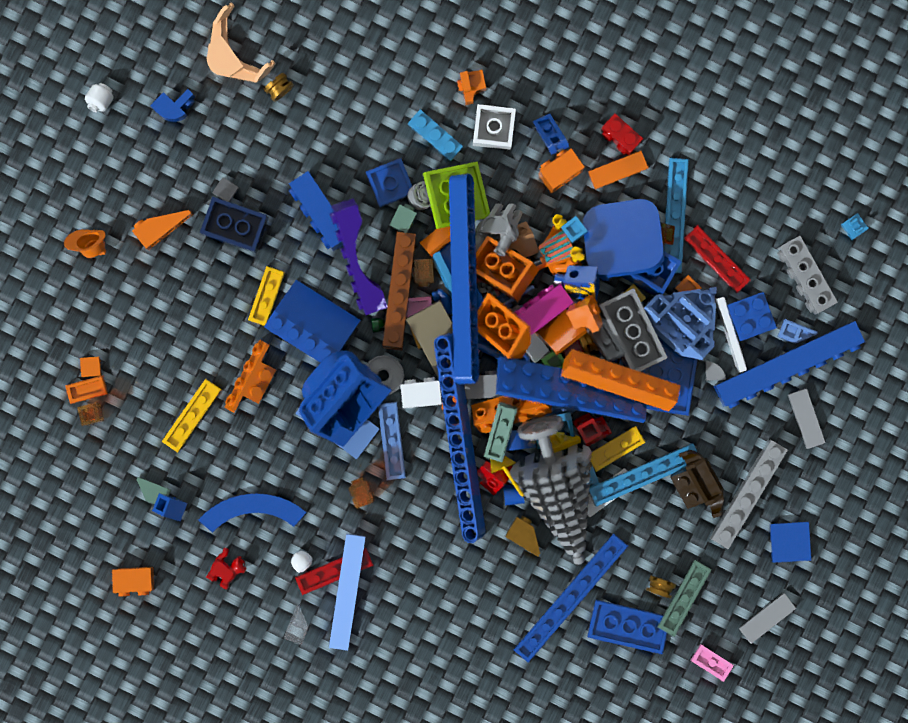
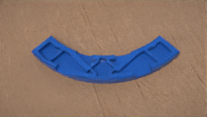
(252, 504)

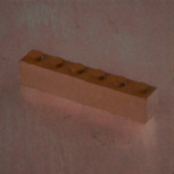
(399, 291)

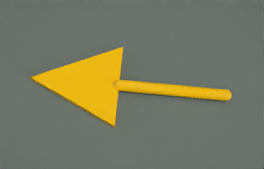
(496, 466)

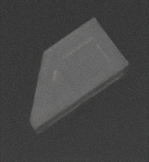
(297, 627)

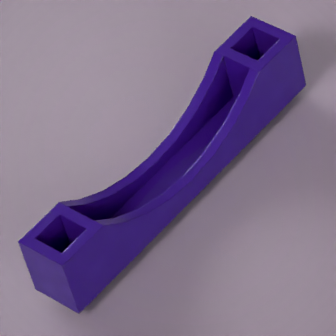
(348, 222)

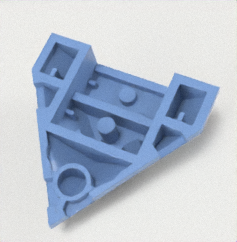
(685, 321)

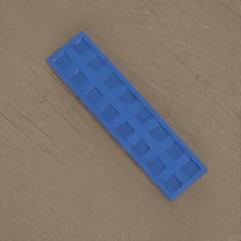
(547, 386)

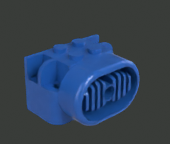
(340, 397)

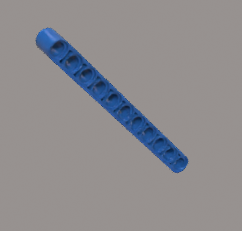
(464, 279)
(456, 446)

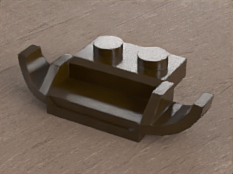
(699, 483)

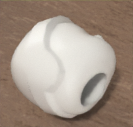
(301, 561)

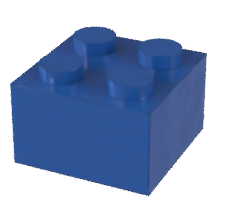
(751, 316)

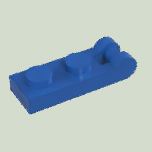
(550, 134)

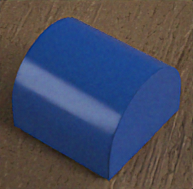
(512, 496)

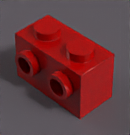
(621, 134)

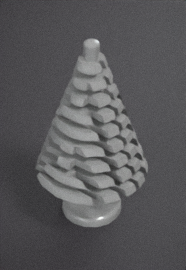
(556, 484)

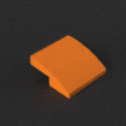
(560, 333)

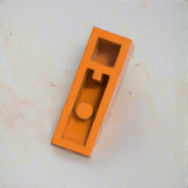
(157, 228)

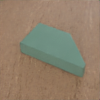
(151, 490)

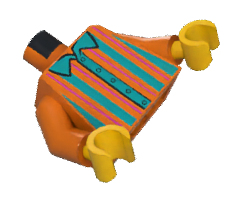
(557, 250)

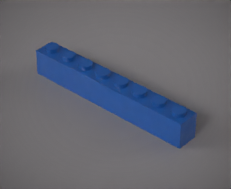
(788, 364)

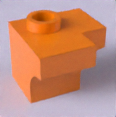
(471, 84)
(585, 314)

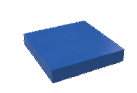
(389, 182)
(790, 542)

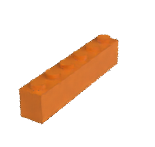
(620, 380)

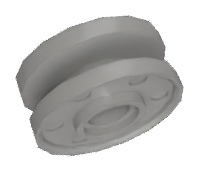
(394, 368)

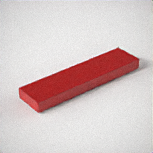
(717, 259)
(326, 574)

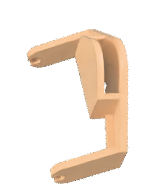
(222, 58)

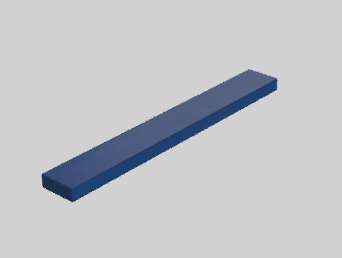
(570, 597)

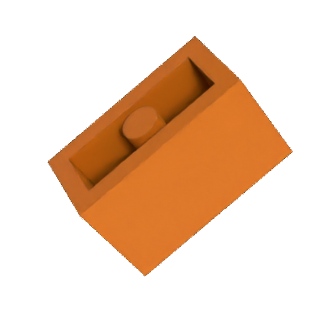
(133, 580)

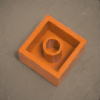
(561, 170)

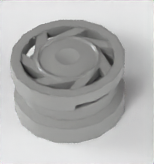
(418, 196)

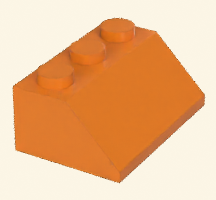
(503, 328)

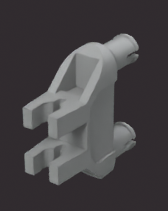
(499, 227)

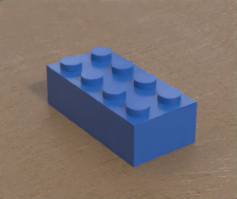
(317, 207)

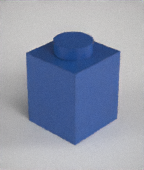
(169, 507)

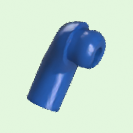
(445, 299)

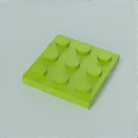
(438, 192)

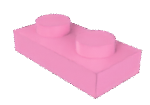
(712, 662)

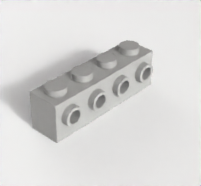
(807, 275)

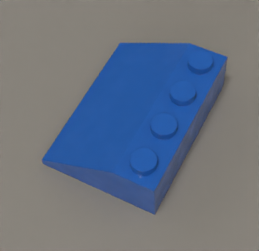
(311, 322)

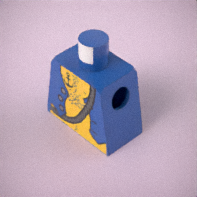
(579, 281)

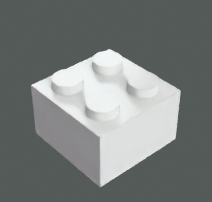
(494, 127)
(421, 394)

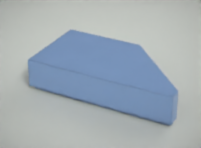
(794, 332)

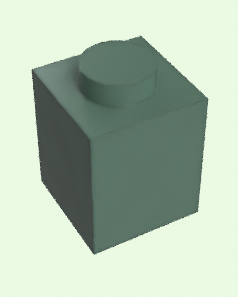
(403, 218)

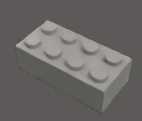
(633, 331)

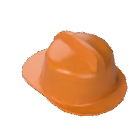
(87, 242)

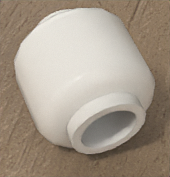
(99, 97)

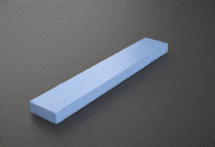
(347, 591)

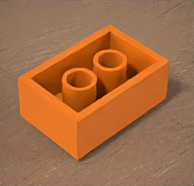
(506, 273)

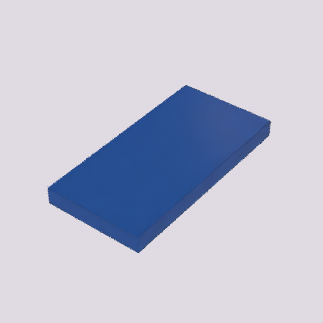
(627, 627)

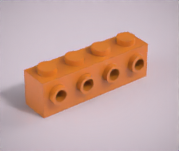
(485, 411)

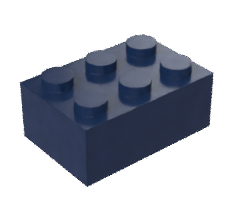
(234, 225)

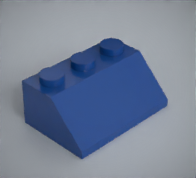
(658, 281)

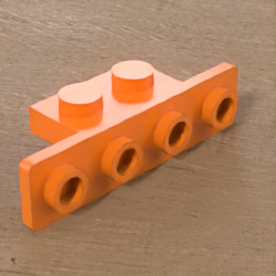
(253, 379)

